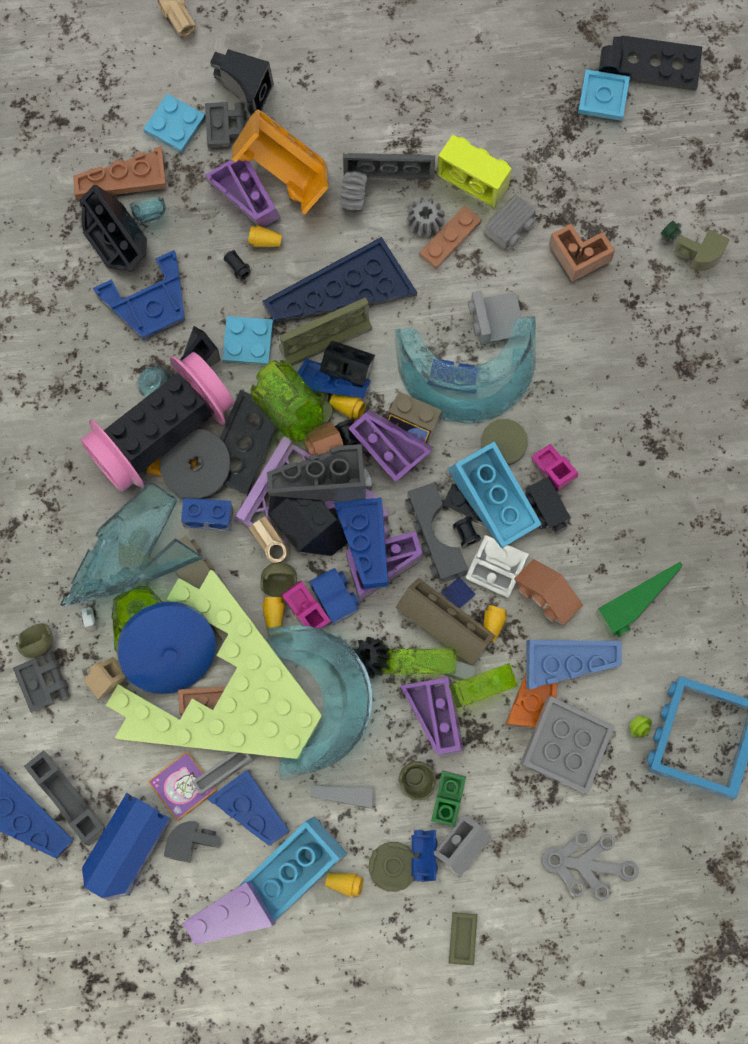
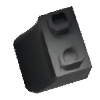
(245, 76)

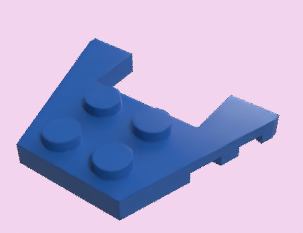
(153, 307)

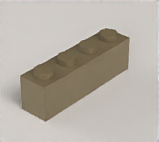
(445, 621)

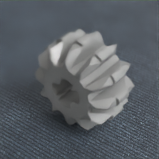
(353, 191)
(417, 213)

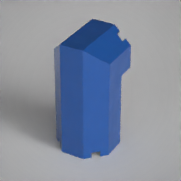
(123, 849)

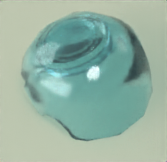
(148, 210)
(152, 379)

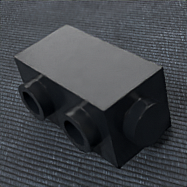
(548, 506)

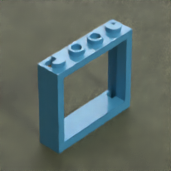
(661, 736)

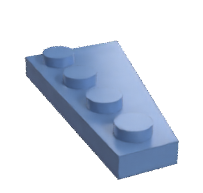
(564, 659)

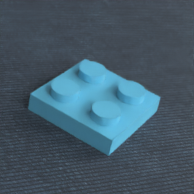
(604, 95)
(174, 123)
(247, 341)

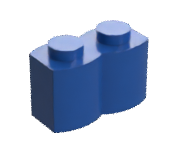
(334, 596)

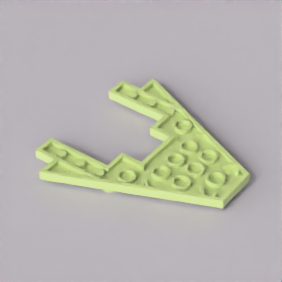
(259, 709)

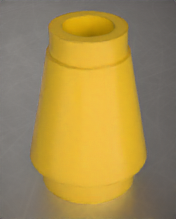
(263, 237)
(348, 406)
(273, 611)
(494, 620)
(345, 883)

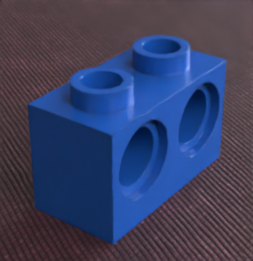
(207, 514)

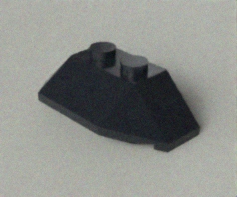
(112, 230)
(307, 525)

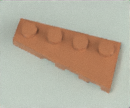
(134, 175)

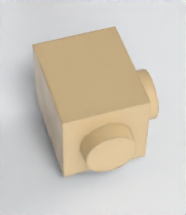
(104, 677)

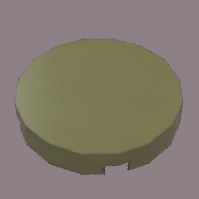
(509, 438)
(391, 866)

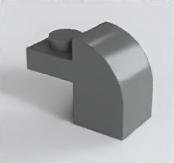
(184, 837)

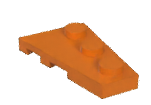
(529, 704)

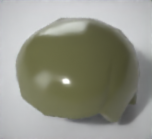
(277, 579)
(35, 641)
(417, 780)

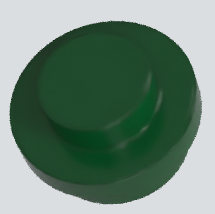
(671, 231)

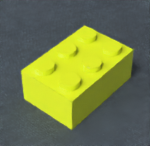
(474, 170)

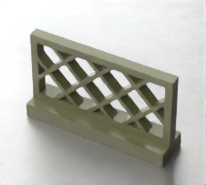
(316, 335)

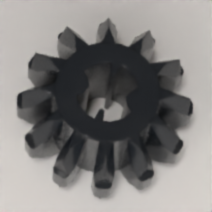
(379, 655)

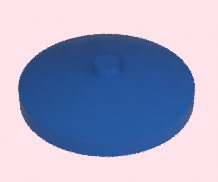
(166, 647)

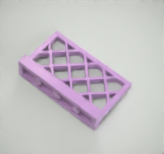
(260, 488)

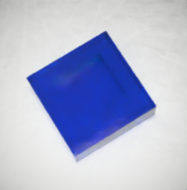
(458, 593)

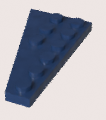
(361, 274)

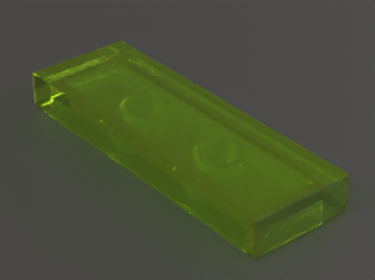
(421, 661)
(483, 685)

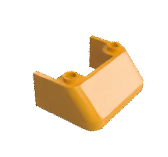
(284, 157)

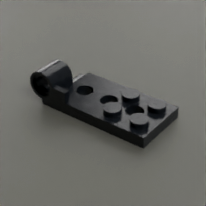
(615, 61)
(260, 438)

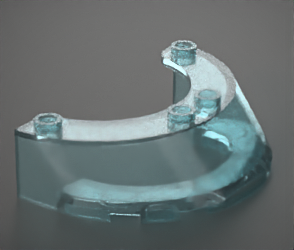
(469, 392)
(344, 692)

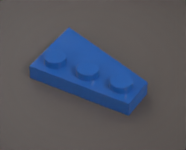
(329, 384)
(251, 808)

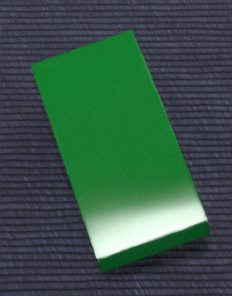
(448, 798)

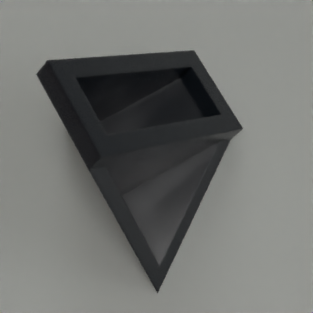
(203, 346)

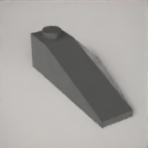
(325, 477)

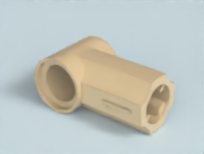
(178, 16)
(268, 538)

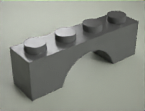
(446, 560)
(65, 797)

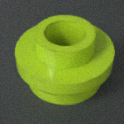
(640, 726)

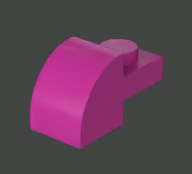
(555, 467)
(305, 607)

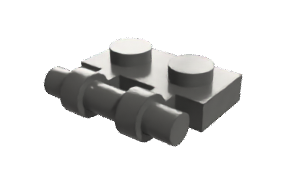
(218, 123)
(34, 685)

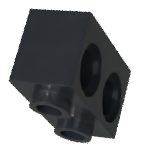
(347, 363)

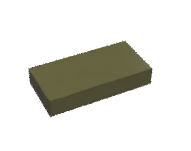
(463, 938)

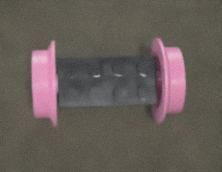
(158, 422)

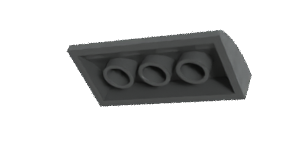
(390, 165)

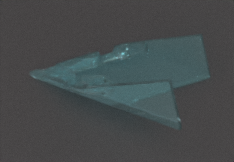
(124, 547)

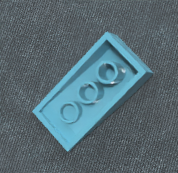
(495, 494)
(296, 866)

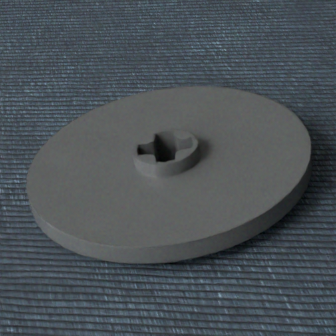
(202, 480)

